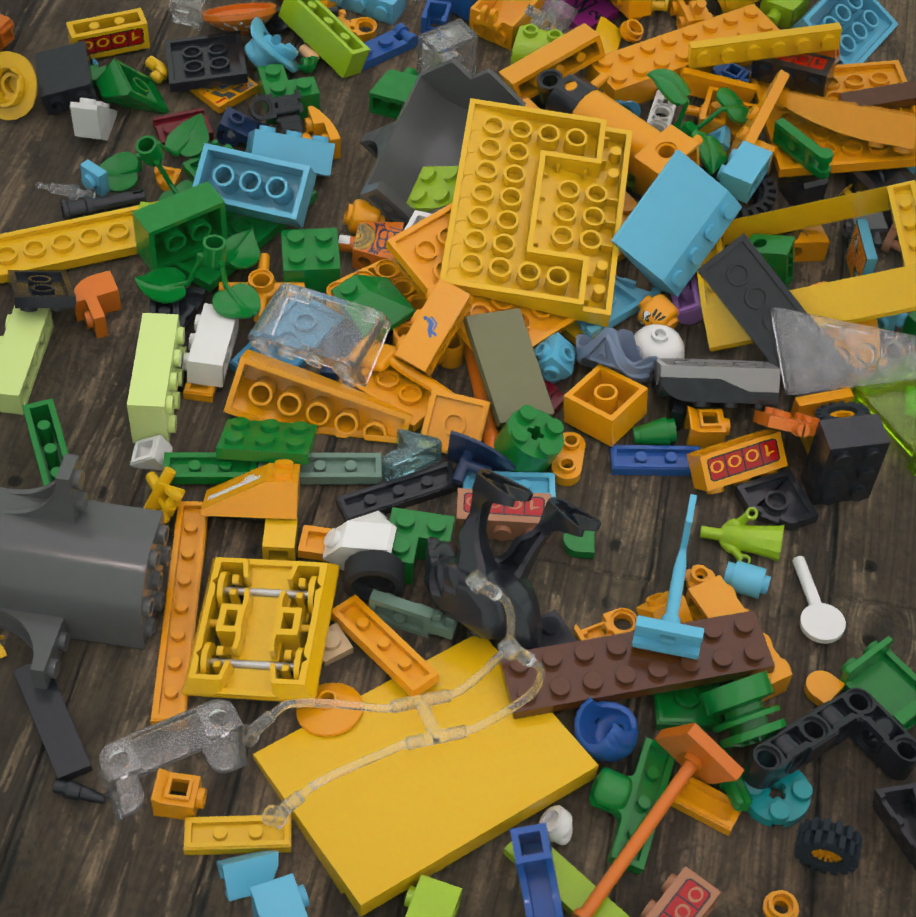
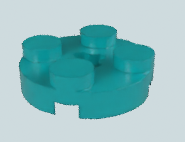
(782, 811)

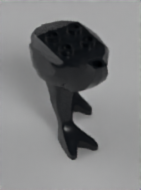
(449, 566)

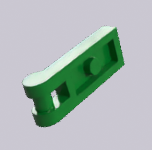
(802, 149)

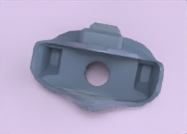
(616, 352)

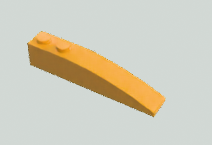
(863, 122)
(289, 394)

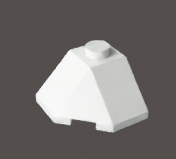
(358, 535)

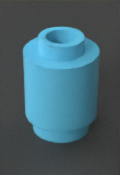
(747, 579)

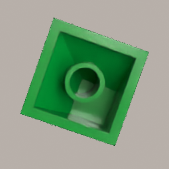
(130, 88)
(377, 294)

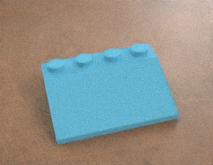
(863, 25)
(676, 224)

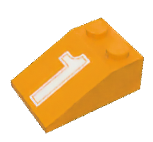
(260, 493)

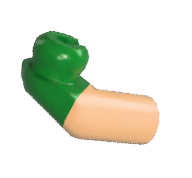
(309, 59)

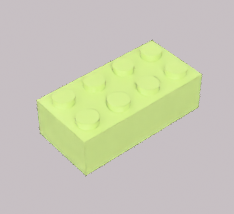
(156, 377)

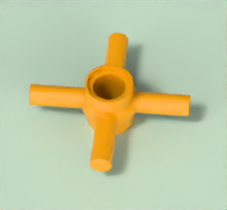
(263, 282)

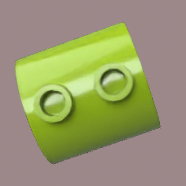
(530, 39)

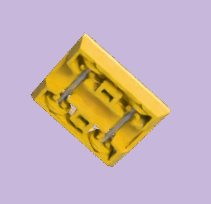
(263, 634)

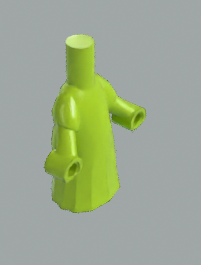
(754, 539)

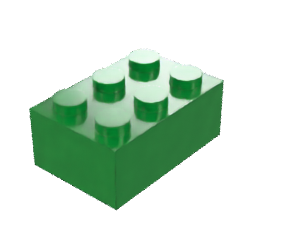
(178, 224)

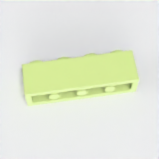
(22, 355)

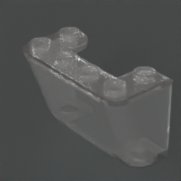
(321, 332)
(205, 728)

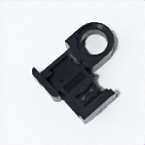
(285, 112)

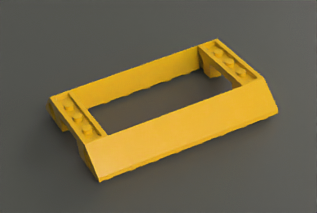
(845, 299)

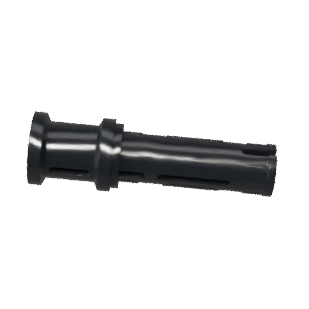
(90, 206)

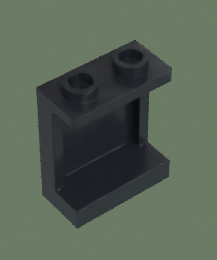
(64, 76)

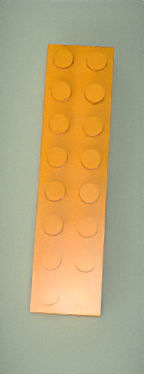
(669, 51)

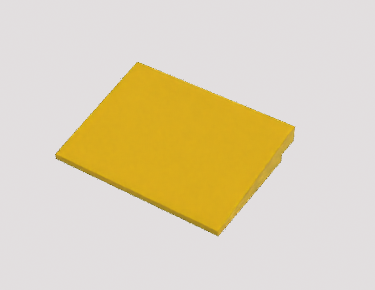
(538, 210)
(428, 802)

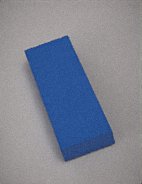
(650, 460)

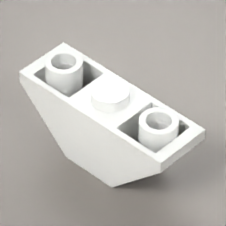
(92, 119)

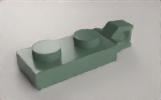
(411, 616)

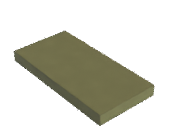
(507, 363)

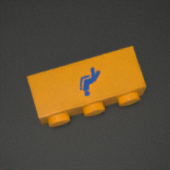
(434, 326)

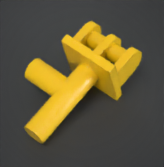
(163, 495)

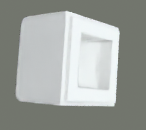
(150, 453)

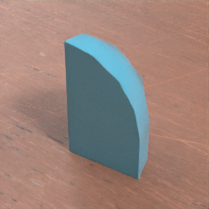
(247, 871)

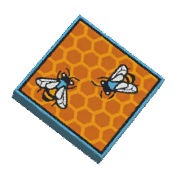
(861, 252)

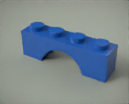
(536, 871)

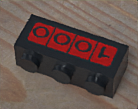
(807, 71)

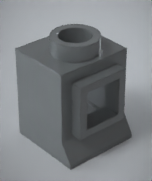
(876, 224)

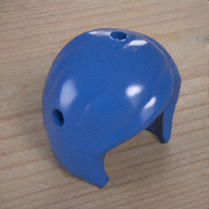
(606, 730)

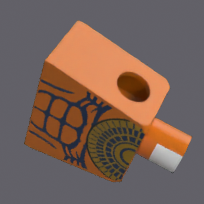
(369, 242)

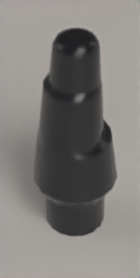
(75, 791)

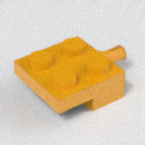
(709, 107)

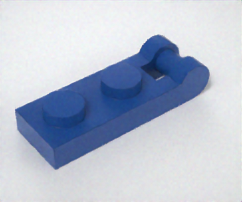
(390, 45)

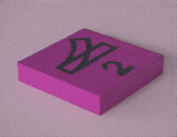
(590, 12)

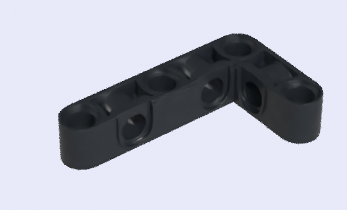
(848, 715)

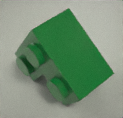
(273, 80)
(412, 535)

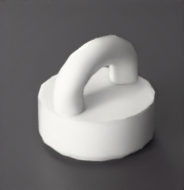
(558, 824)

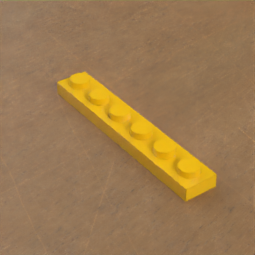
(764, 45)

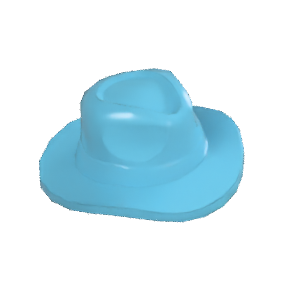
(268, 49)

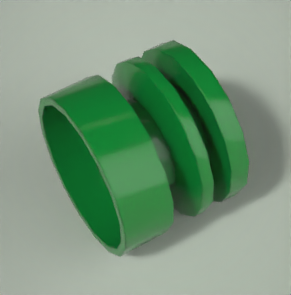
(743, 710)

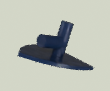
(473, 456)

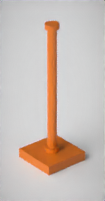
(699, 758)

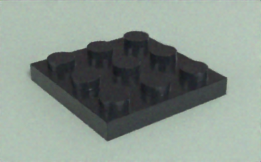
(206, 61)

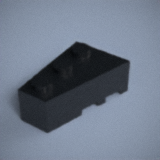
(898, 813)

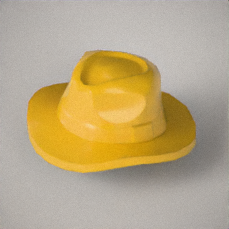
(17, 86)

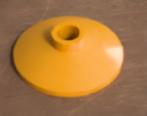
(330, 721)

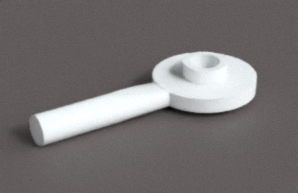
(818, 620)

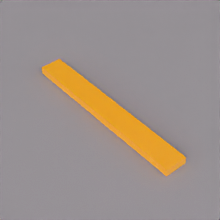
(180, 610)

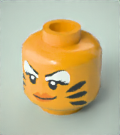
(658, 311)

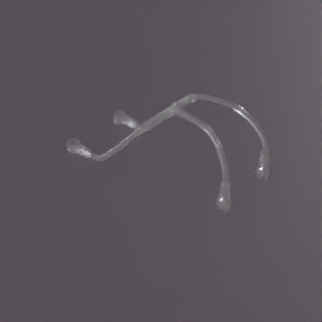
(509, 648)

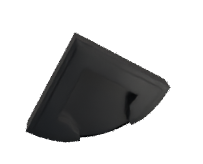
(678, 413)

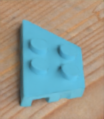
(624, 304)

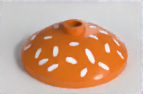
(239, 16)

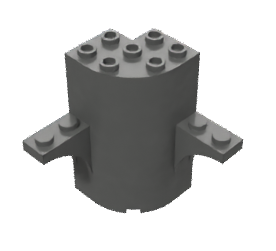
(426, 133)
(77, 569)

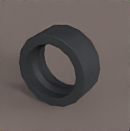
(374, 564)

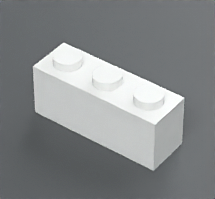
(210, 348)

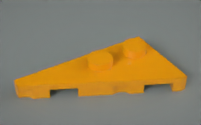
(759, 114)

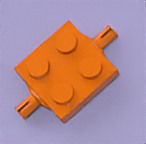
(776, 418)

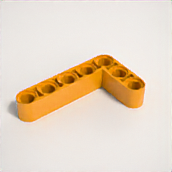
(413, 294)

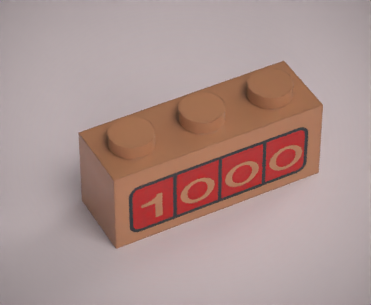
(504, 521)
(684, 897)

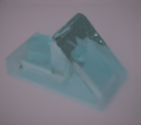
(413, 454)

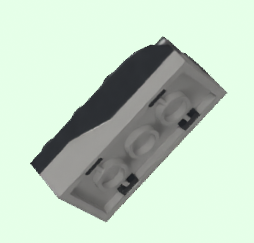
(717, 381)

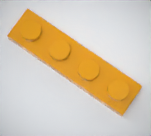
(384, 646)

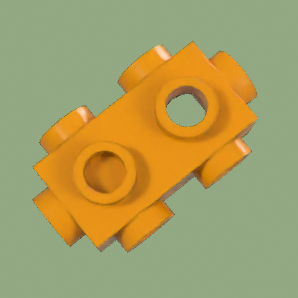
(689, 12)

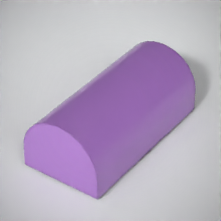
(689, 303)

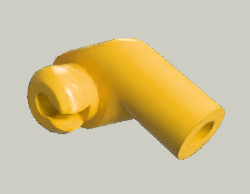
(159, 69)

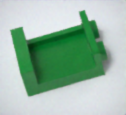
(885, 679)

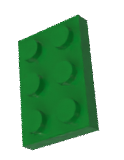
(266, 441)

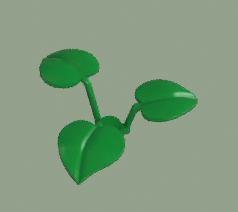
(676, 92)
(184, 140)
(234, 302)

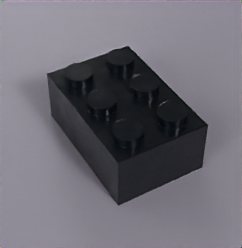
(845, 459)

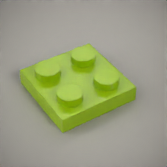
(433, 188)

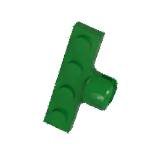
(633, 797)

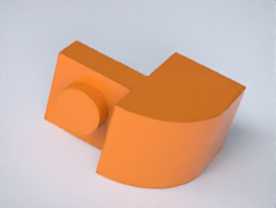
(94, 298)

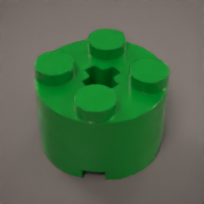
(530, 439)

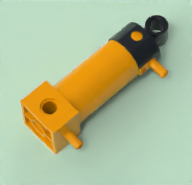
(649, 146)

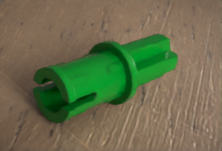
(737, 792)

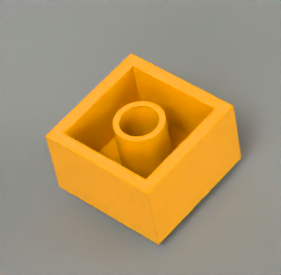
(605, 404)

